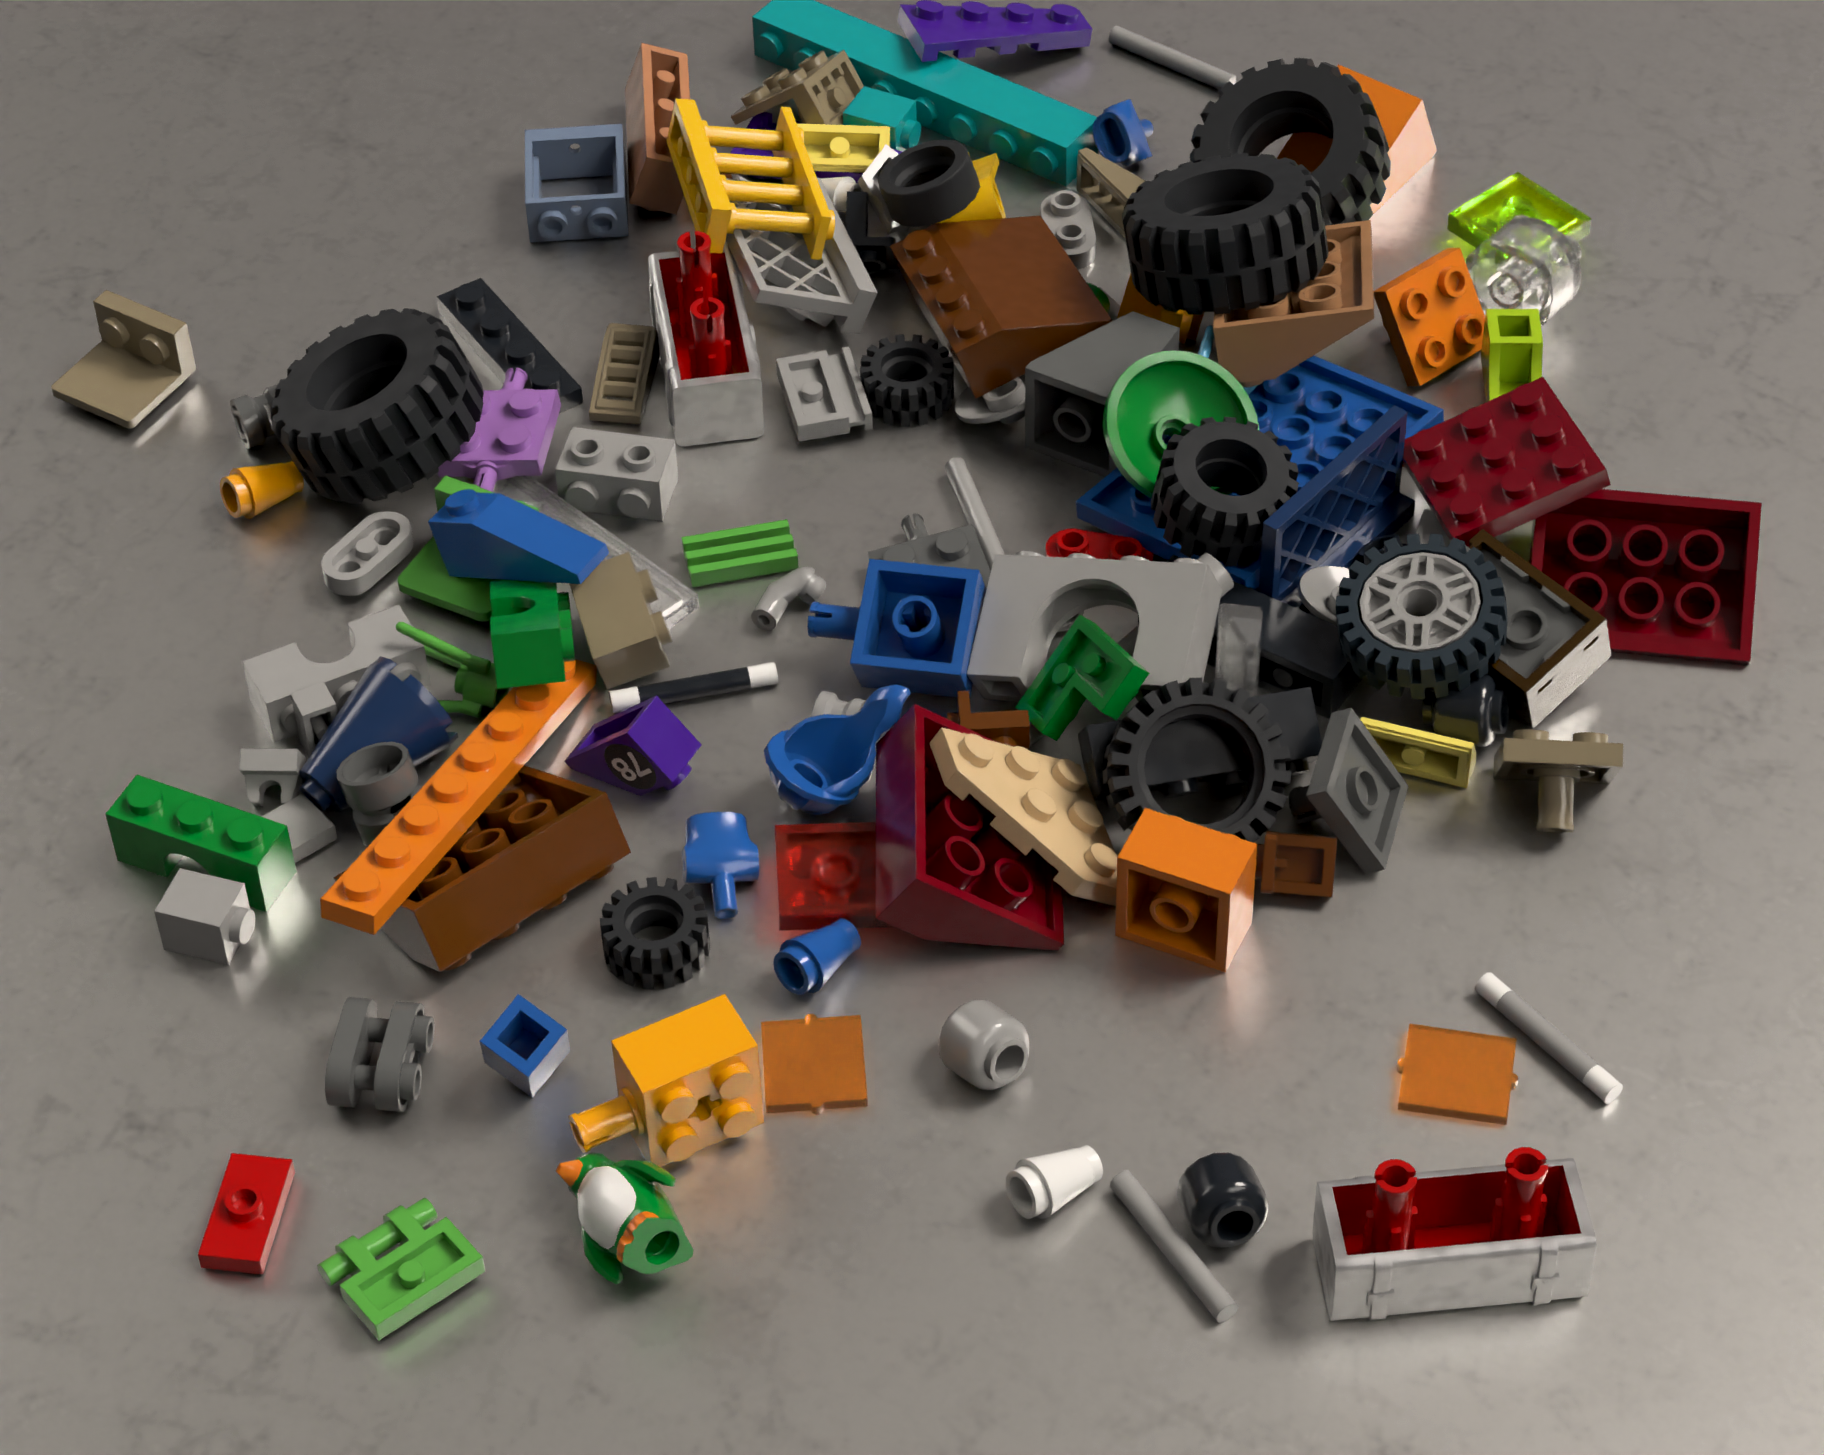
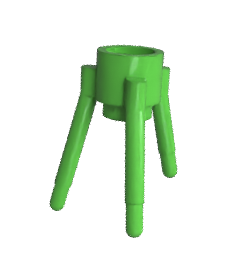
(474, 677)

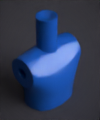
(1122, 134)
(719, 854)

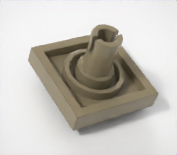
(1557, 768)

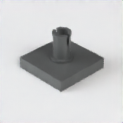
(1353, 792)

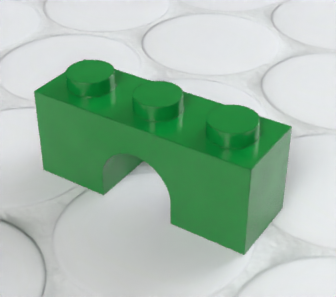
(530, 632)
(160, 824)

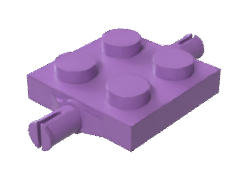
(510, 434)

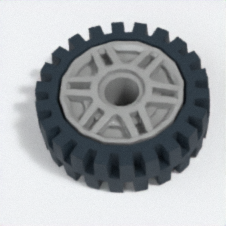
(1396, 647)

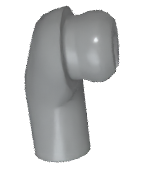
(782, 591)

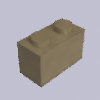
(619, 622)

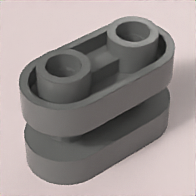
(397, 1071)

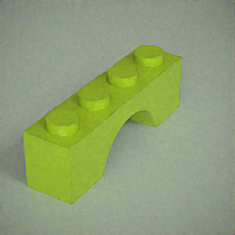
(1510, 350)

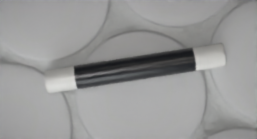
(696, 686)

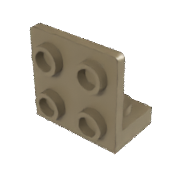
(819, 89)
(133, 366)

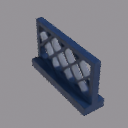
(1338, 511)

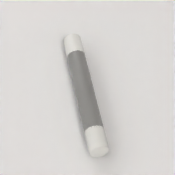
(1549, 1038)

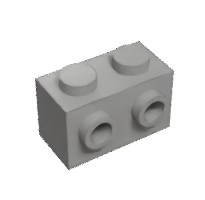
(617, 473)

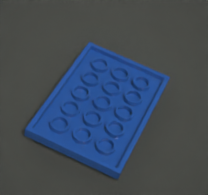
(1309, 408)

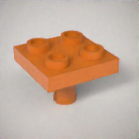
(1432, 316)

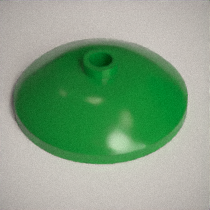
(1159, 399)

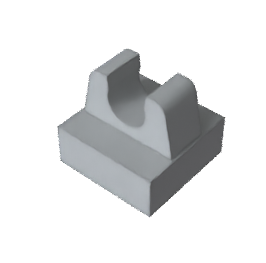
(271, 767)

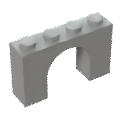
(1037, 594)

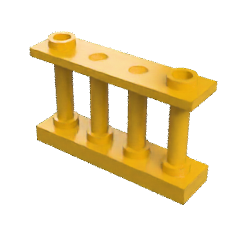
(709, 192)

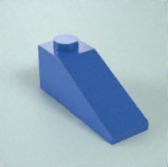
(510, 541)

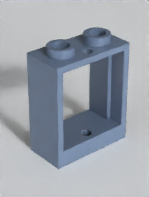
(551, 157)

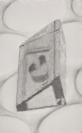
(1239, 646)

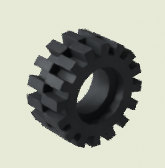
(908, 360)
(656, 958)

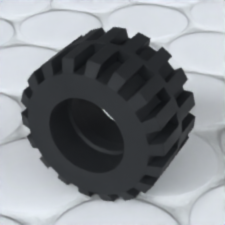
(1229, 458)

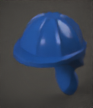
(831, 756)

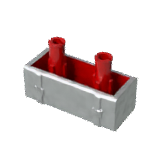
(705, 344)
(1453, 1237)

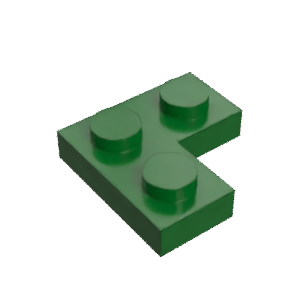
(1082, 668)

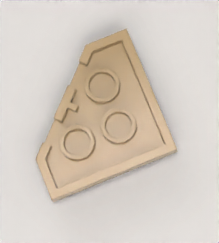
(1036, 805)

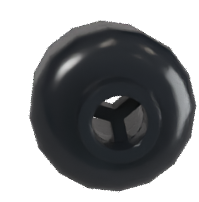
(1469, 714)
(1222, 1200)

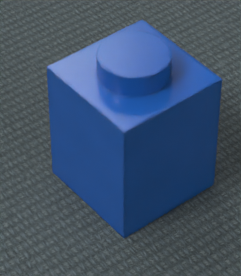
(525, 1045)

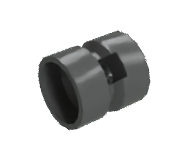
(377, 785)

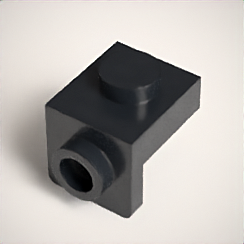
(873, 251)

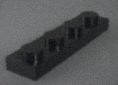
(505, 341)

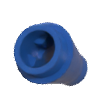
(814, 957)

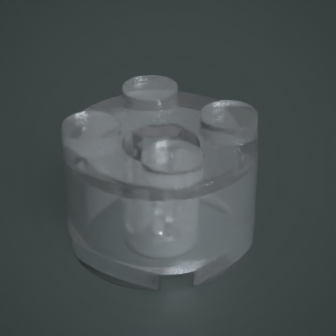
(1526, 268)

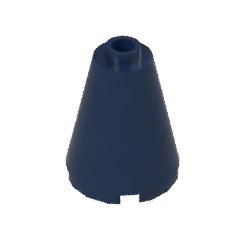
(376, 712)

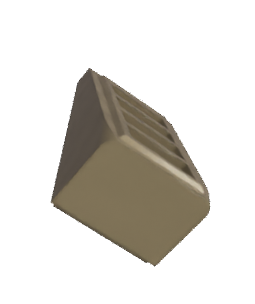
(1114, 187)
(624, 370)

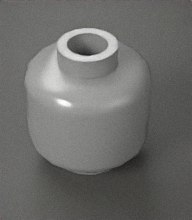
(984, 1045)

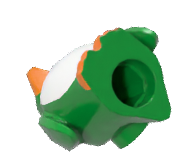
(625, 1215)

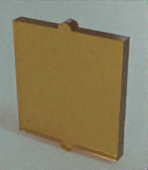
(814, 1064)
(1457, 1074)

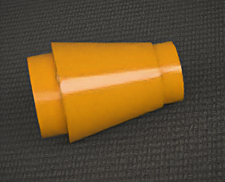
(258, 488)

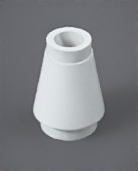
(1051, 1180)

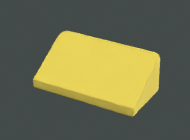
(844, 146)
(1424, 753)

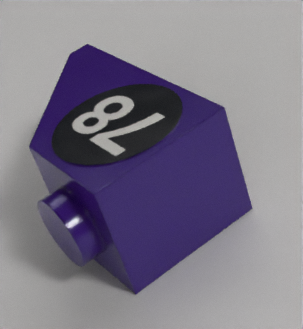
(637, 749)

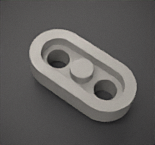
(1072, 224)
(367, 553)

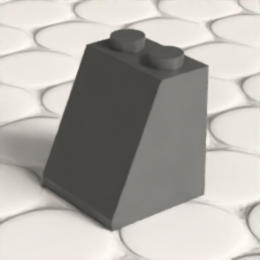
(1071, 385)

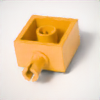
(680, 1085)

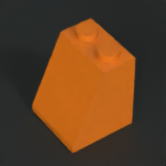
(1404, 126)

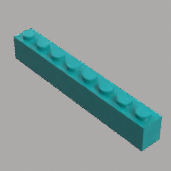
(948, 93)

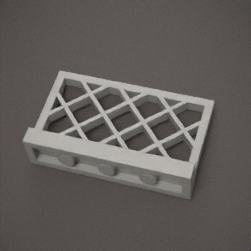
(838, 275)

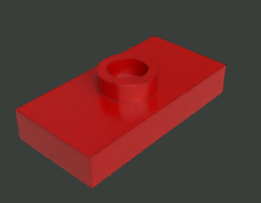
(246, 1213)

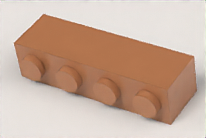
(650, 96)

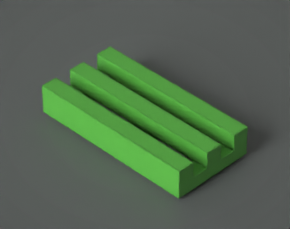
(739, 553)

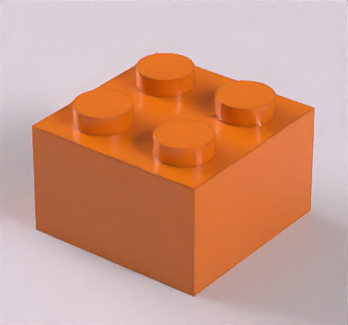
(1185, 889)

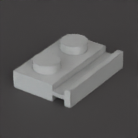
(823, 394)

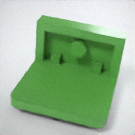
(429, 579)

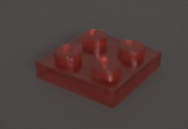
(826, 875)

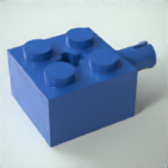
(889, 632)

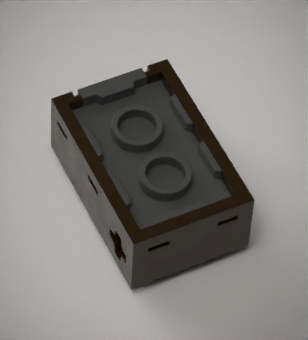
(1550, 637)

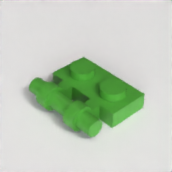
(408, 1279)

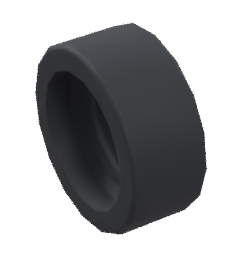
(929, 183)

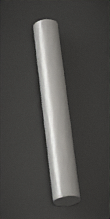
(1170, 58)
(973, 508)
(1174, 1246)

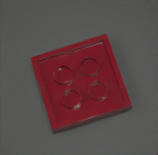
(1503, 463)

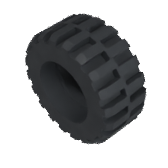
(1298, 100)
(1225, 233)
(377, 406)

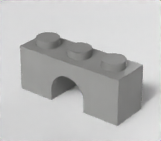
(286, 670)

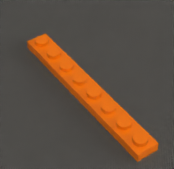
(452, 800)

